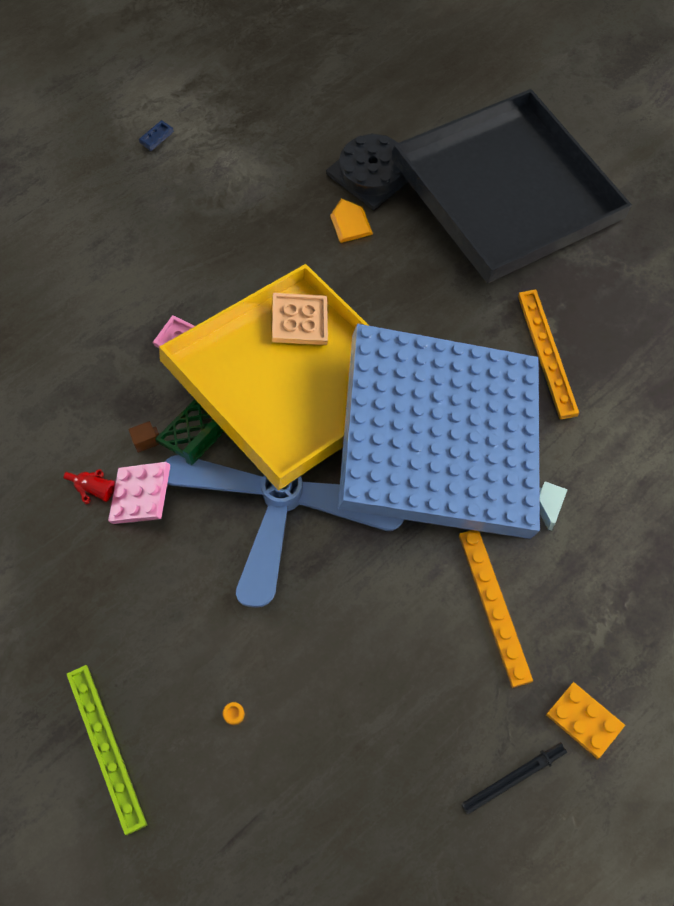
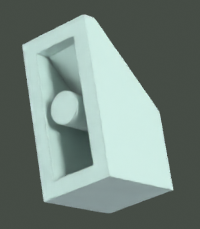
(550, 503)

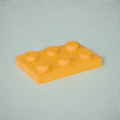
(585, 720)

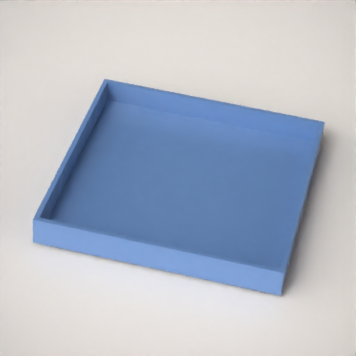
(441, 433)

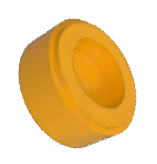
(233, 713)

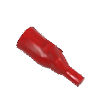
(93, 484)

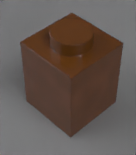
(144, 436)

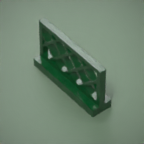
(197, 444)

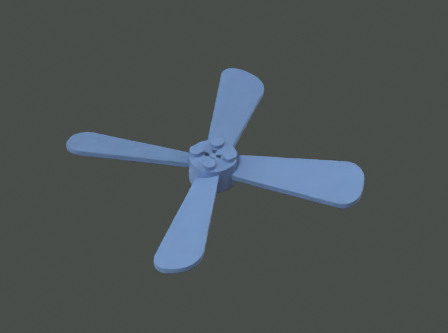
(261, 570)

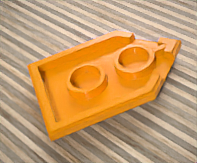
(350, 221)

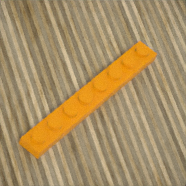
(548, 355)
(495, 609)

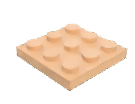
(299, 319)

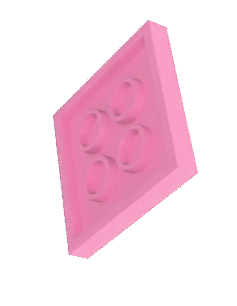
(139, 493)

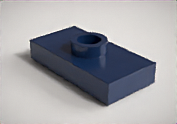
(156, 135)

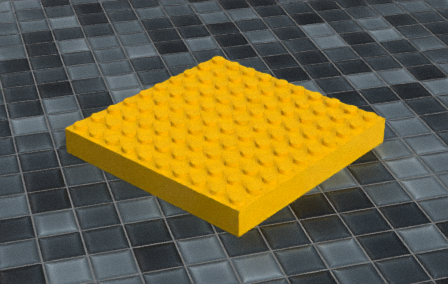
(270, 397)

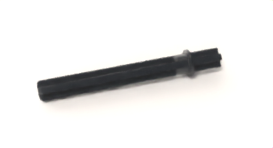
(515, 777)

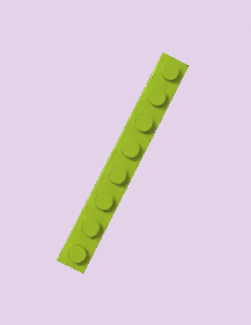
(106, 750)

